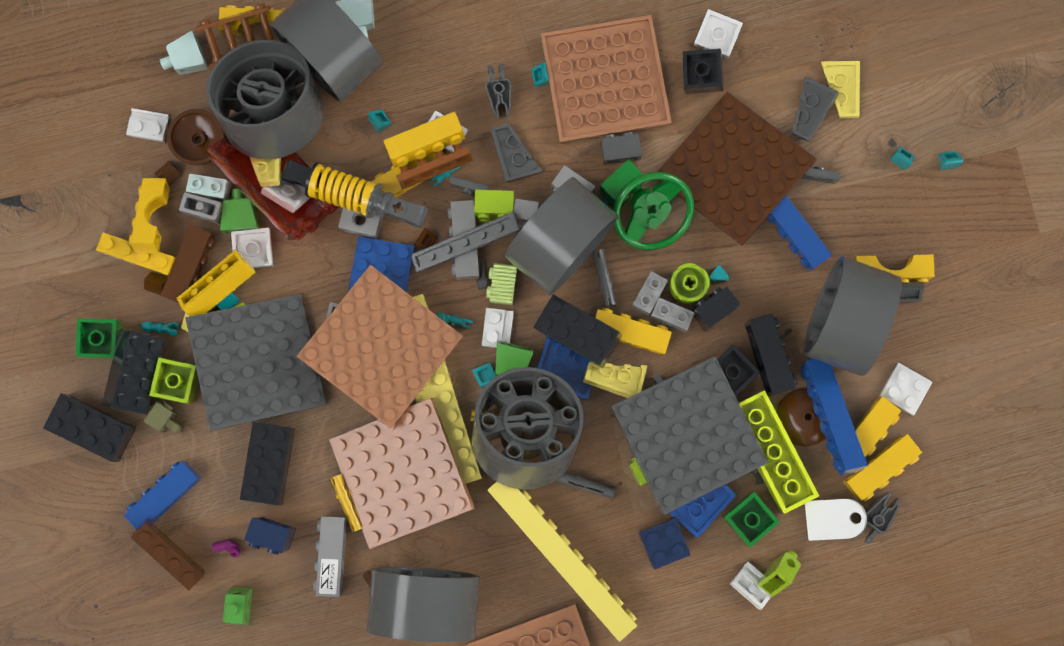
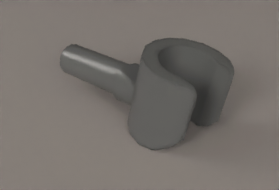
(482, 282)

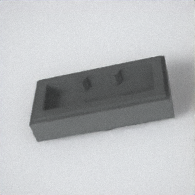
(819, 174)
(466, 186)
(912, 292)

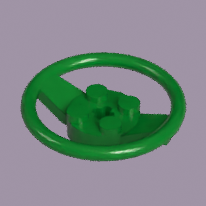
(642, 217)

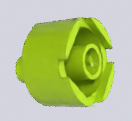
(694, 274)

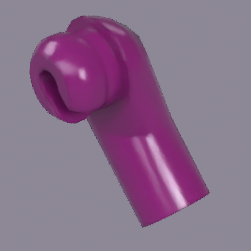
(228, 545)

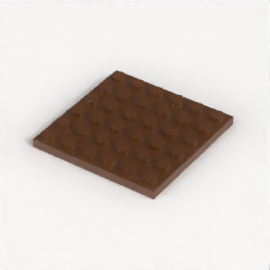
(737, 167)

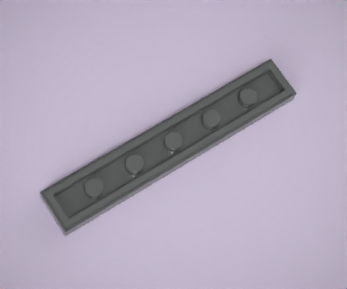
(466, 242)

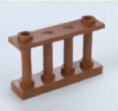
(206, 25)
(433, 168)

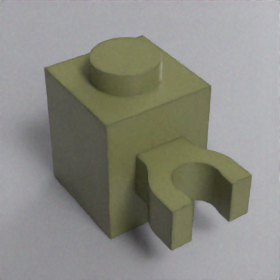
(162, 417)

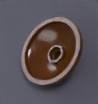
(186, 130)
(792, 416)

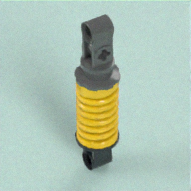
(351, 193)

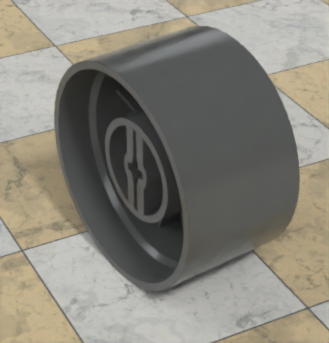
(330, 43)
(269, 114)
(561, 235)
(853, 316)
(526, 427)
(423, 604)

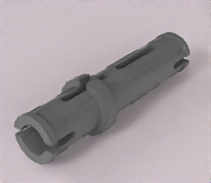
(604, 278)
(586, 485)

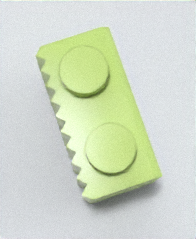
(503, 284)

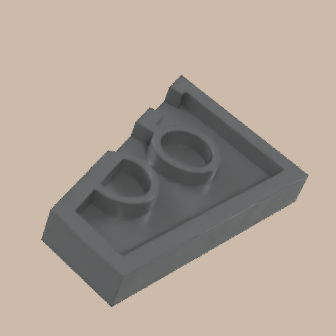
(813, 107)
(513, 156)

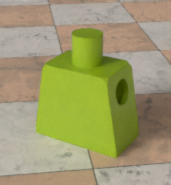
(785, 567)

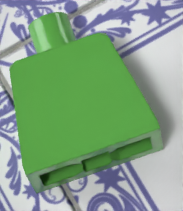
(238, 214)
(511, 356)
(237, 606)

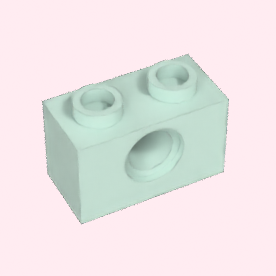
(209, 187)

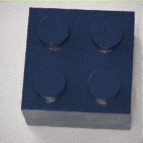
(269, 534)
(664, 543)

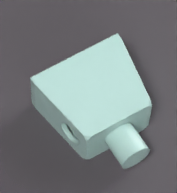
(360, 13)
(185, 55)

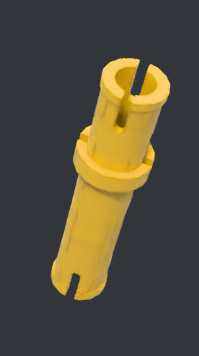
(346, 502)

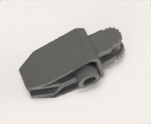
(499, 87)
(880, 516)

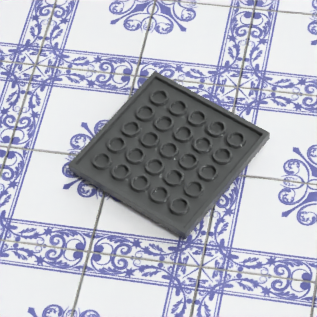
(251, 362)
(689, 435)

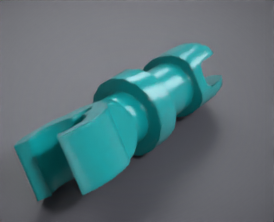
(441, 177)
(454, 320)
(148, 326)

